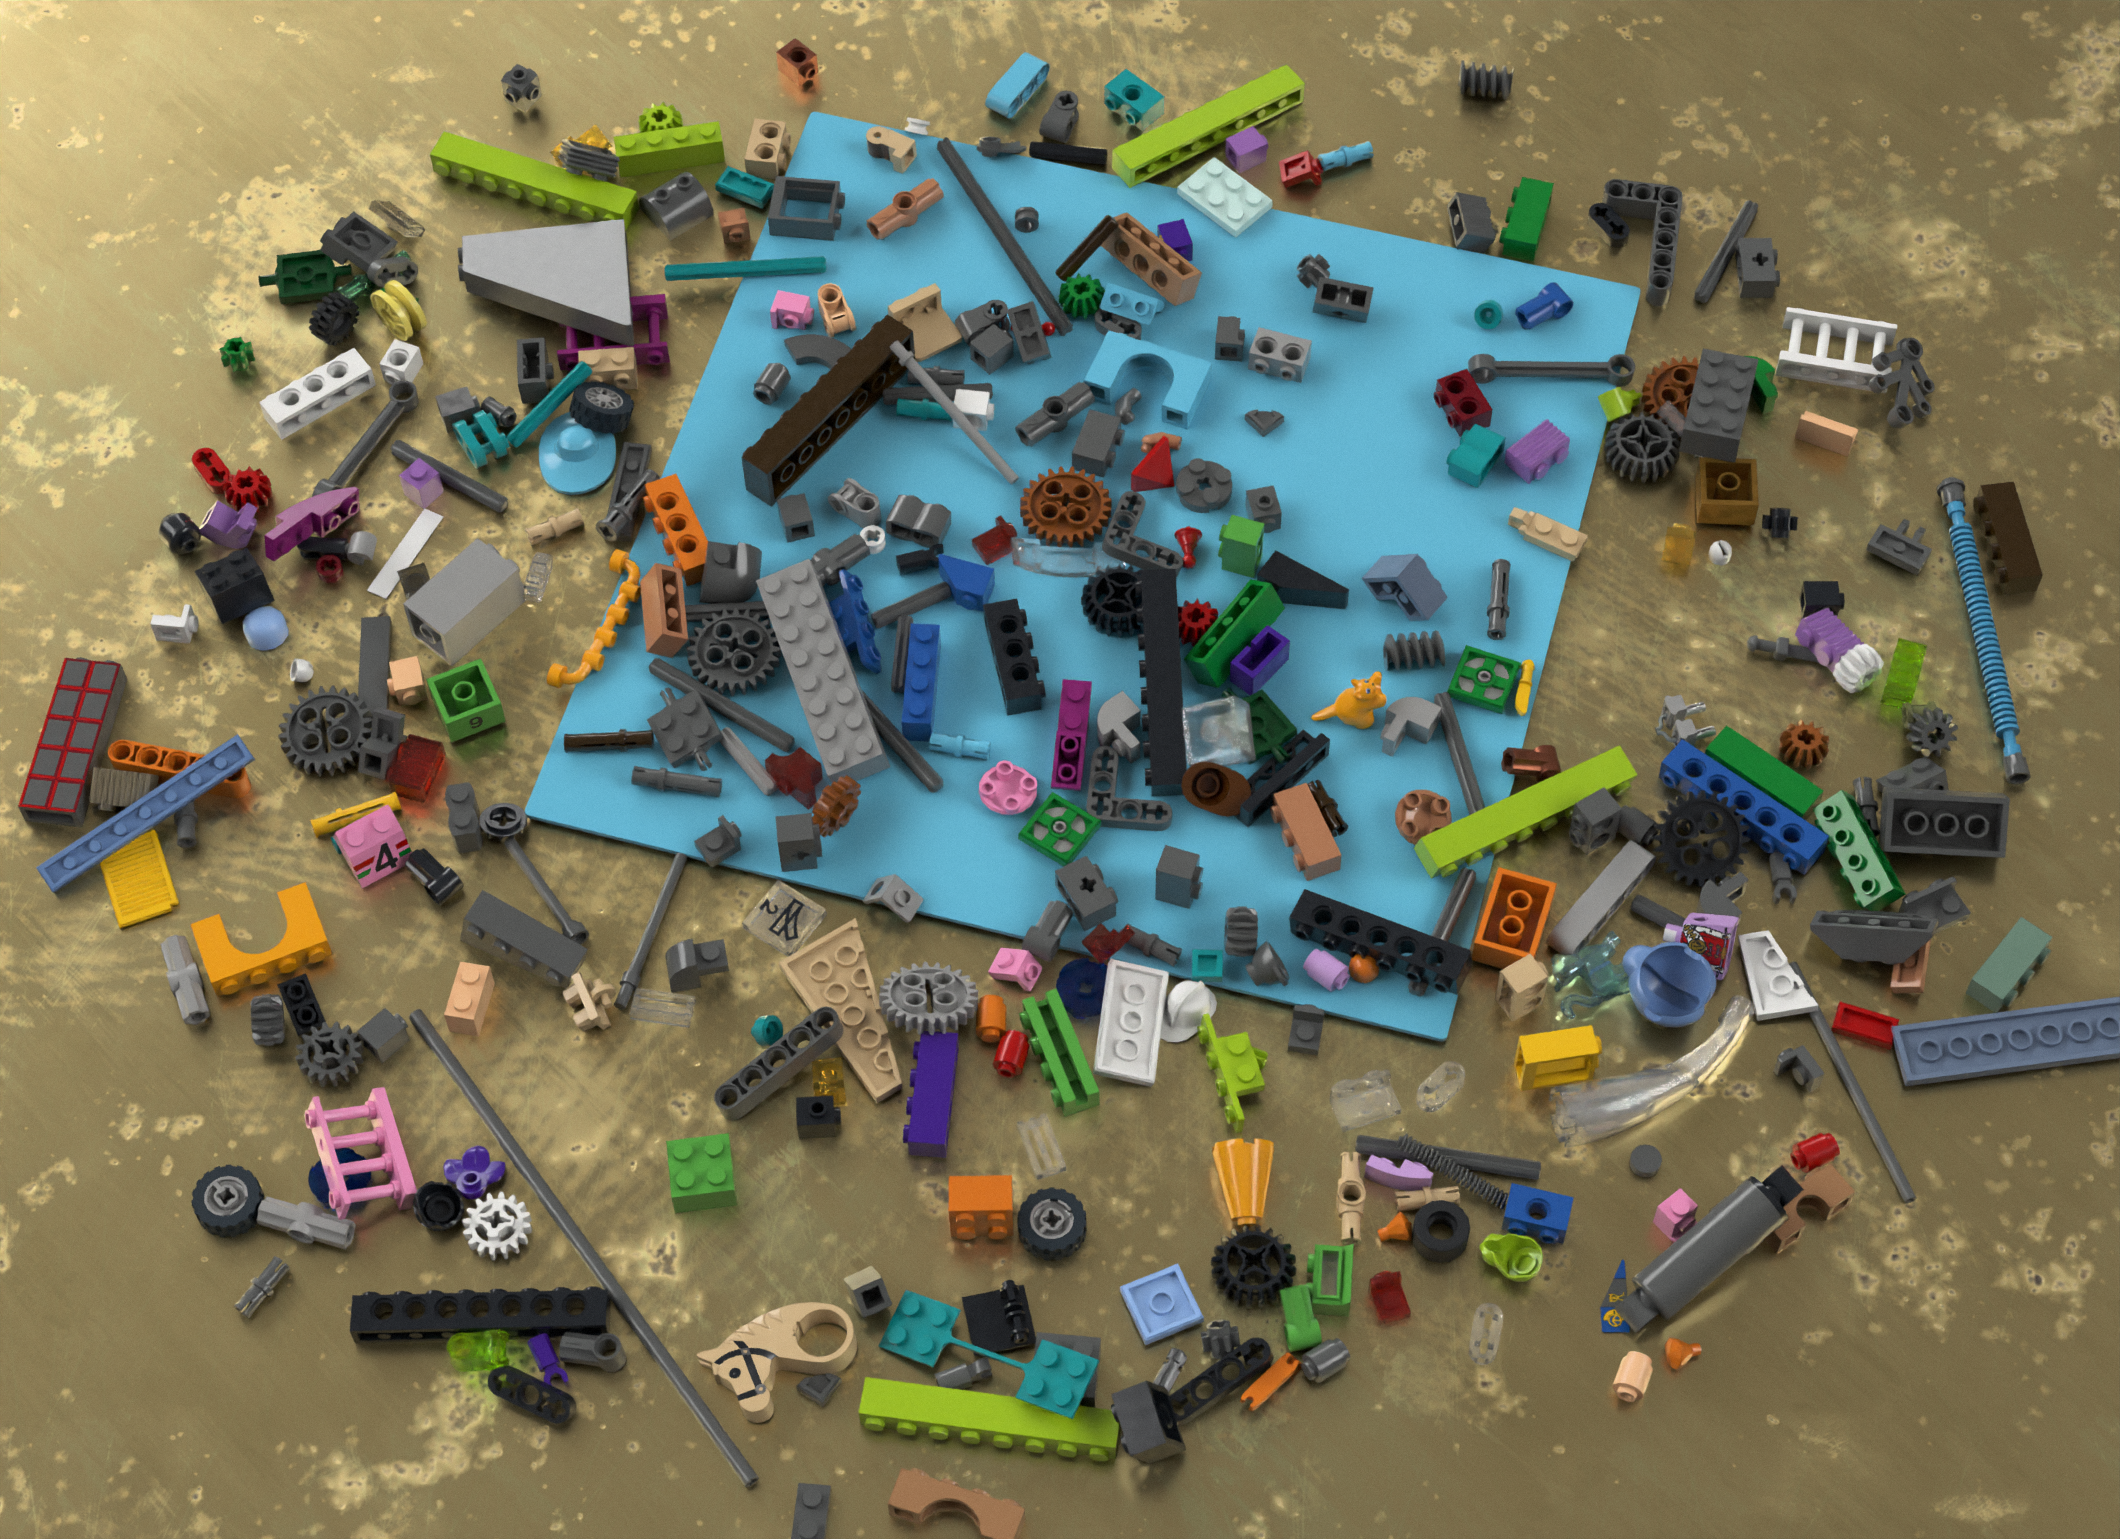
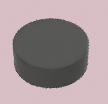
(1645, 1160)

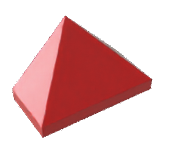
(1154, 470)

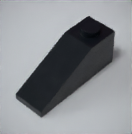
(1302, 585)

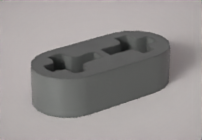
(393, 267)
(1119, 324)

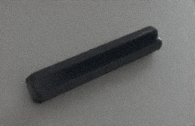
(1068, 152)

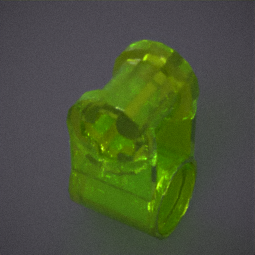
(481, 1350)

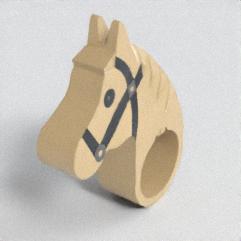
(769, 1344)

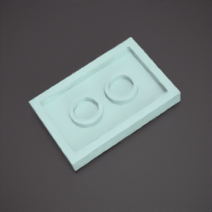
(1224, 197)

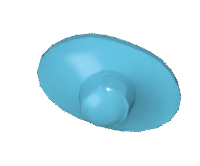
(575, 457)

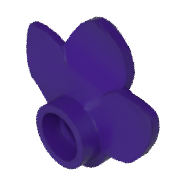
(473, 1172)

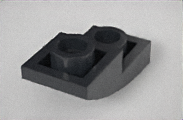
(301, 1004)

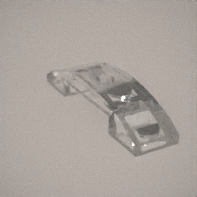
(1061, 560)

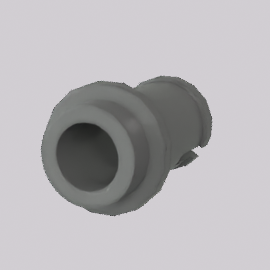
(503, 414)

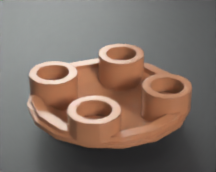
(1421, 814)

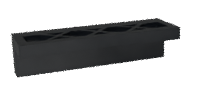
(1285, 778)

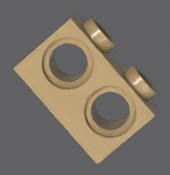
(767, 148)
(1522, 987)

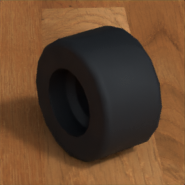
(1440, 1213)

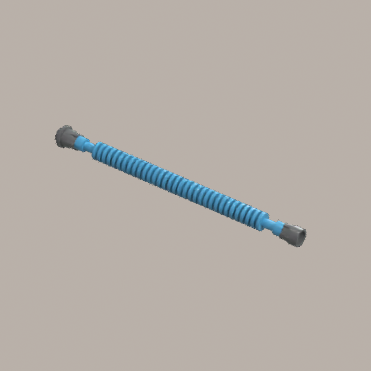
(1984, 630)

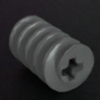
(1485, 80)
(1413, 650)

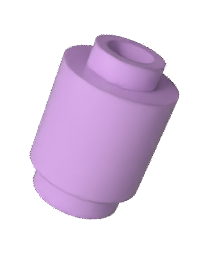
(1326, 970)

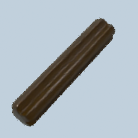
(1087, 248)

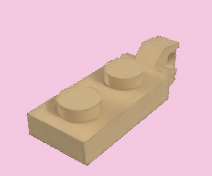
(1548, 533)

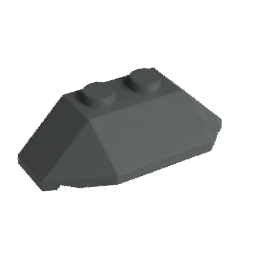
(1873, 934)

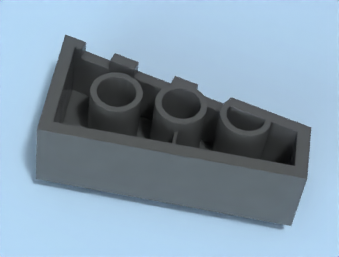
(521, 940)

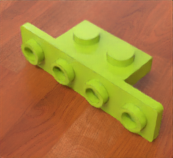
(1234, 1067)

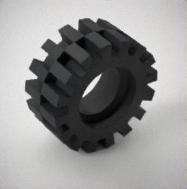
(334, 318)

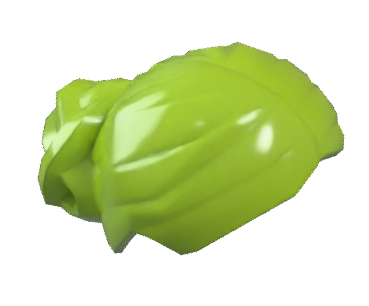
(1513, 1255)

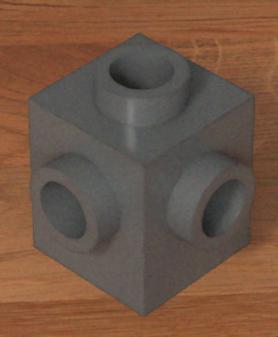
(521, 87)

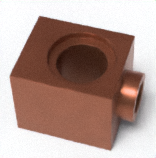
(797, 62)

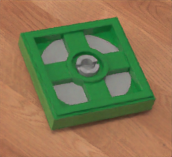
(1483, 679)
(1059, 829)

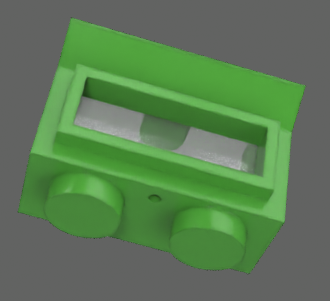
(1331, 1279)

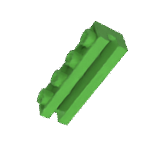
(1060, 1053)

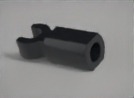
(919, 559)

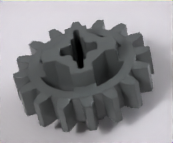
(331, 1065)

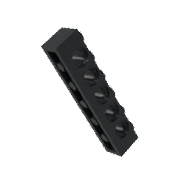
(1371, 929)

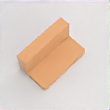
(1826, 433)

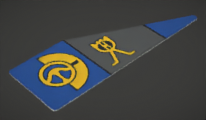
(1617, 1292)

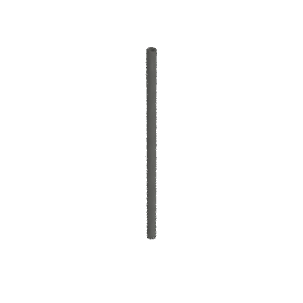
(1858, 1097)

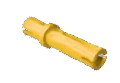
(321, 825)

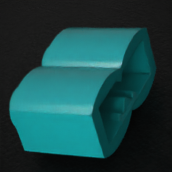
(1476, 455)

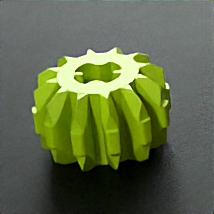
(659, 118)

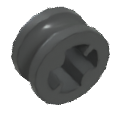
(1026, 219)

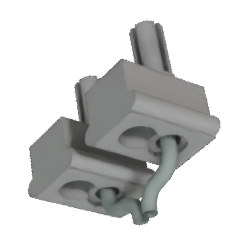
(1674, 716)

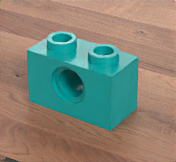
(1134, 100)

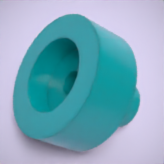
(1484, 318)
(767, 1030)

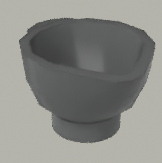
(1267, 967)

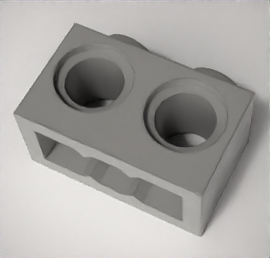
(1279, 355)

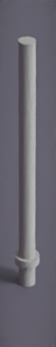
(907, 359)

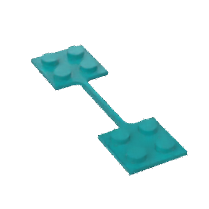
(1052, 1380)

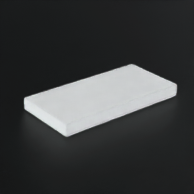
(1131, 1023)

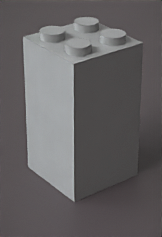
(465, 601)

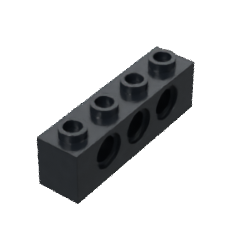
(1017, 695)

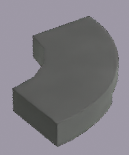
(816, 349)

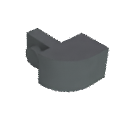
(382, 747)
(1720, 898)
(690, 961)

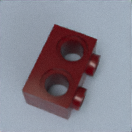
(1465, 406)

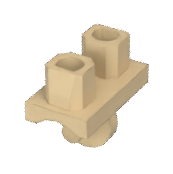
(593, 998)

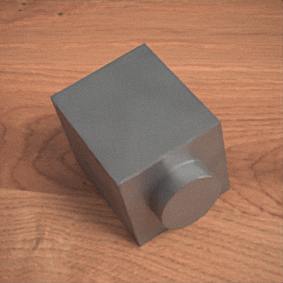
(457, 406)

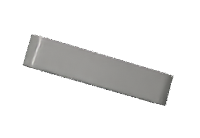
(1601, 899)

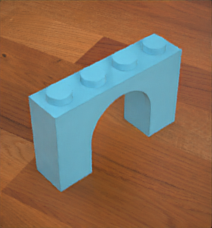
(1124, 355)

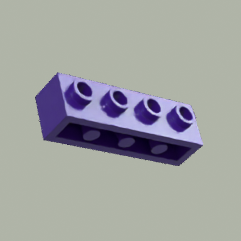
(932, 1094)

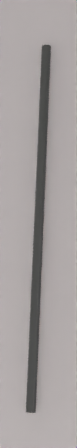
(585, 1250)

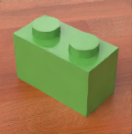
(1241, 545)

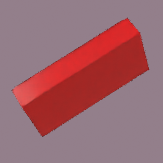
(1864, 1025)

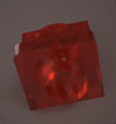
(995, 542)
(1105, 944)
(1388, 1297)

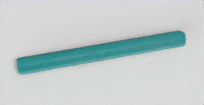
(745, 268)

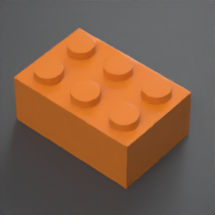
(1513, 918)

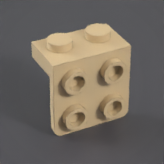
(930, 324)

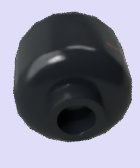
(178, 533)

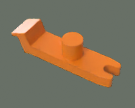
(1271, 1380)

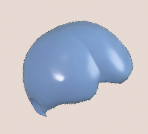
(1669, 983)

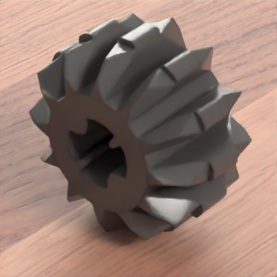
(1930, 722)
(1241, 931)
(267, 1020)

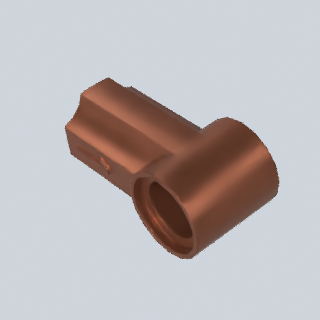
(1539, 762)

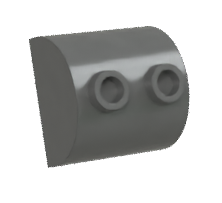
(677, 205)

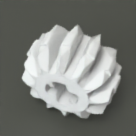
(1858, 668)

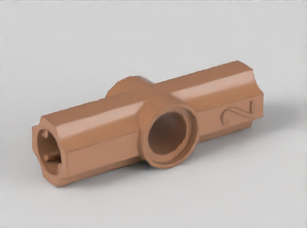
(905, 209)

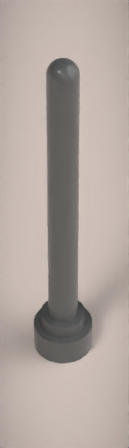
(571, 928)

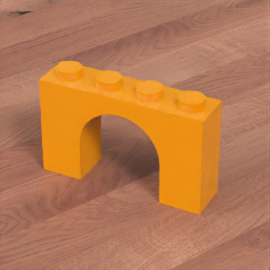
(233, 969)

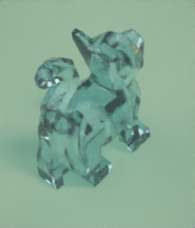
(1596, 970)

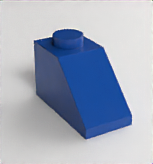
(968, 581)

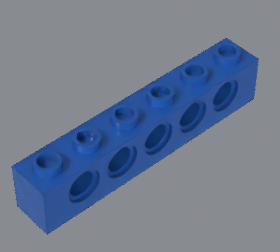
(1760, 808)

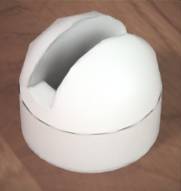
(1715, 553)
(301, 670)

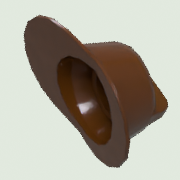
(1215, 788)

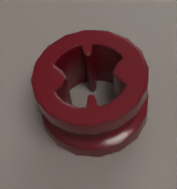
(329, 576)

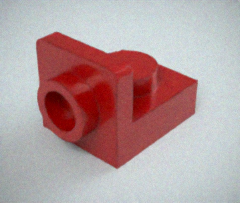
(1300, 168)

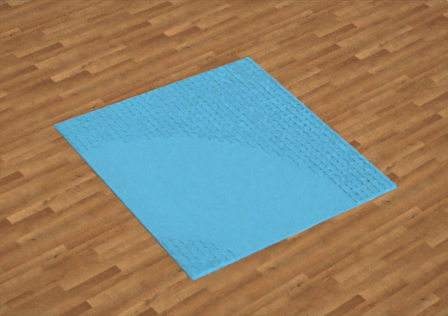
(1354, 482)

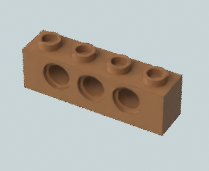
(1152, 260)

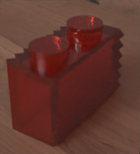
(416, 767)

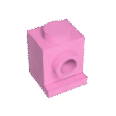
(791, 310)
(1676, 1215)

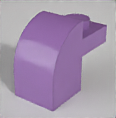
(228, 526)

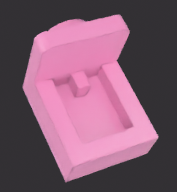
(1016, 966)

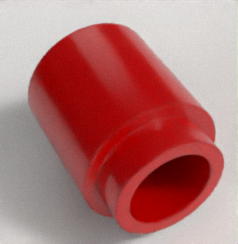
(1011, 1054)
(1814, 1152)

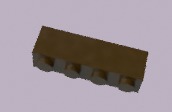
(2007, 538)

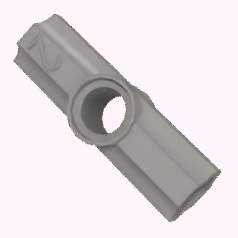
(185, 980)
(305, 1222)

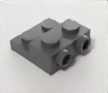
(356, 241)

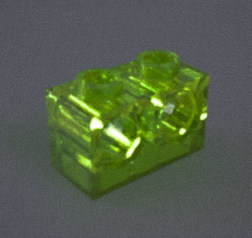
(1903, 673)

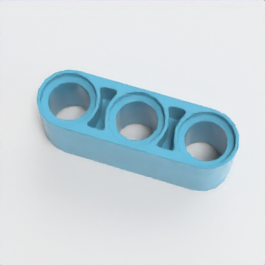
(1017, 85)

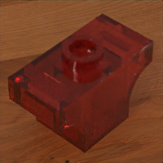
(796, 775)

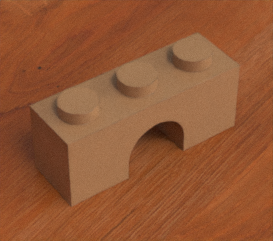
(1824, 1192)

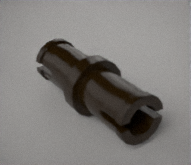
(1328, 809)

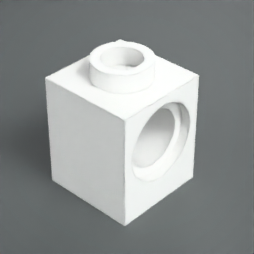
(401, 362)
(975, 407)

